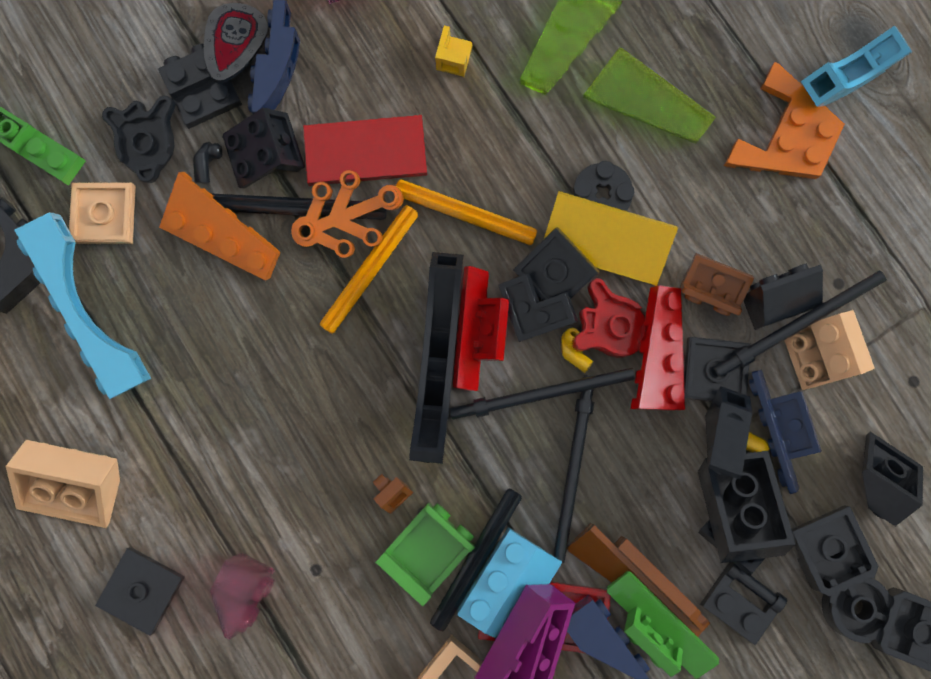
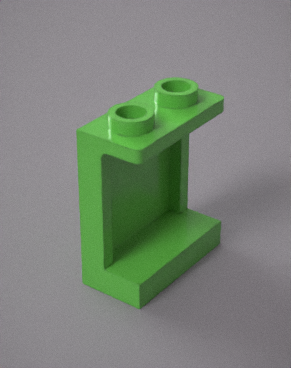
(426, 552)

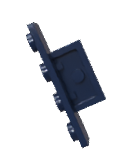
(789, 427)

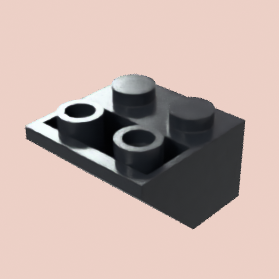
(784, 295)

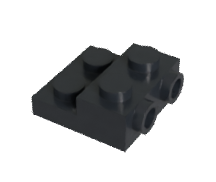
(194, 91)

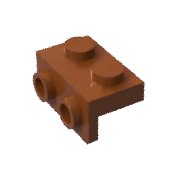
(716, 285)

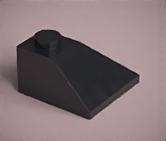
(891, 481)

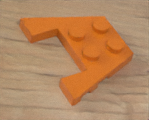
(801, 138)

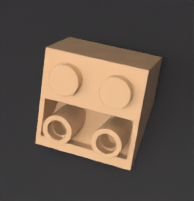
(829, 351)

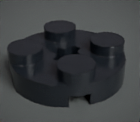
(609, 176)

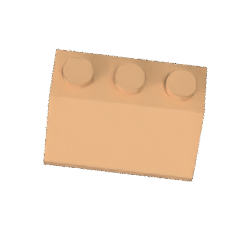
(64, 483)

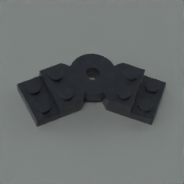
(843, 569)

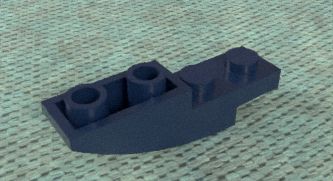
(276, 67)

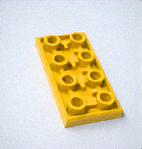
(614, 237)

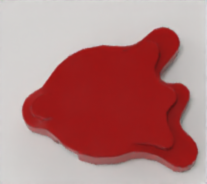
(612, 325)

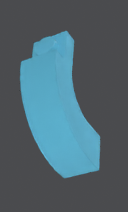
(849, 74)

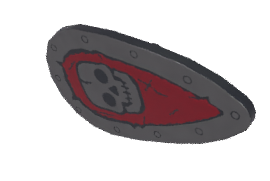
(232, 40)

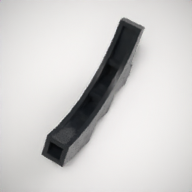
(437, 358)

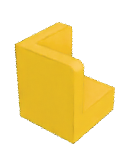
(452, 54)

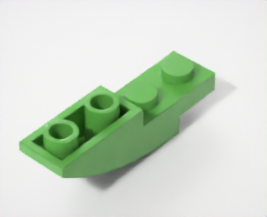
(38, 148)

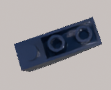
(600, 640)

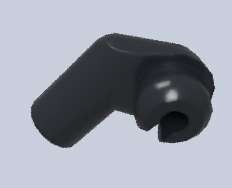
(202, 160)

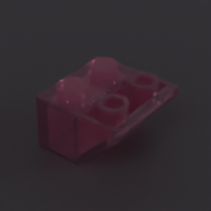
(238, 592)

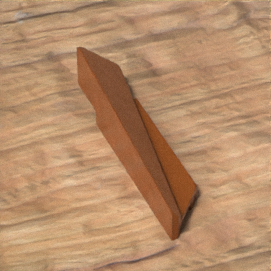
(615, 559)

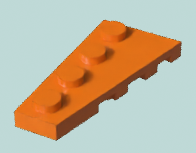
(208, 225)

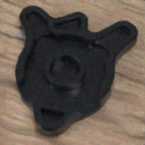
(143, 137)

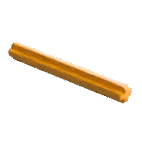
(467, 212)
(368, 269)

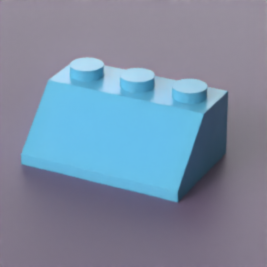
(502, 580)

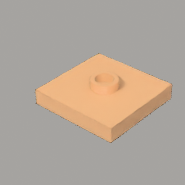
(102, 213)

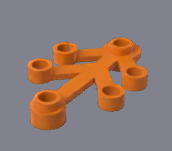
(341, 216)

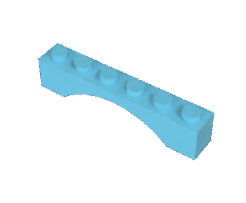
(52, 251)

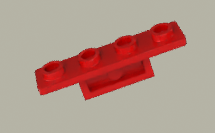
(480, 329)

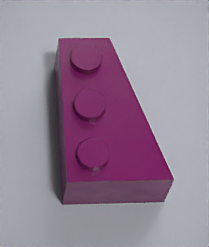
(530, 636)

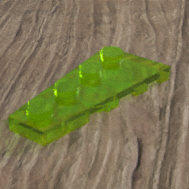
(564, 38)
(644, 95)

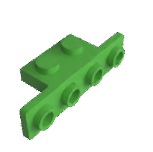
(660, 630)

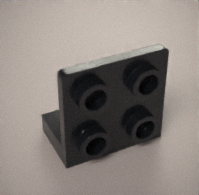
(261, 146)

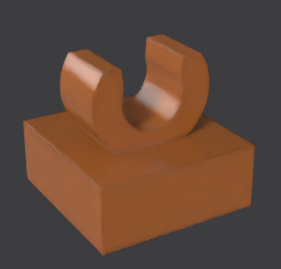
(391, 493)

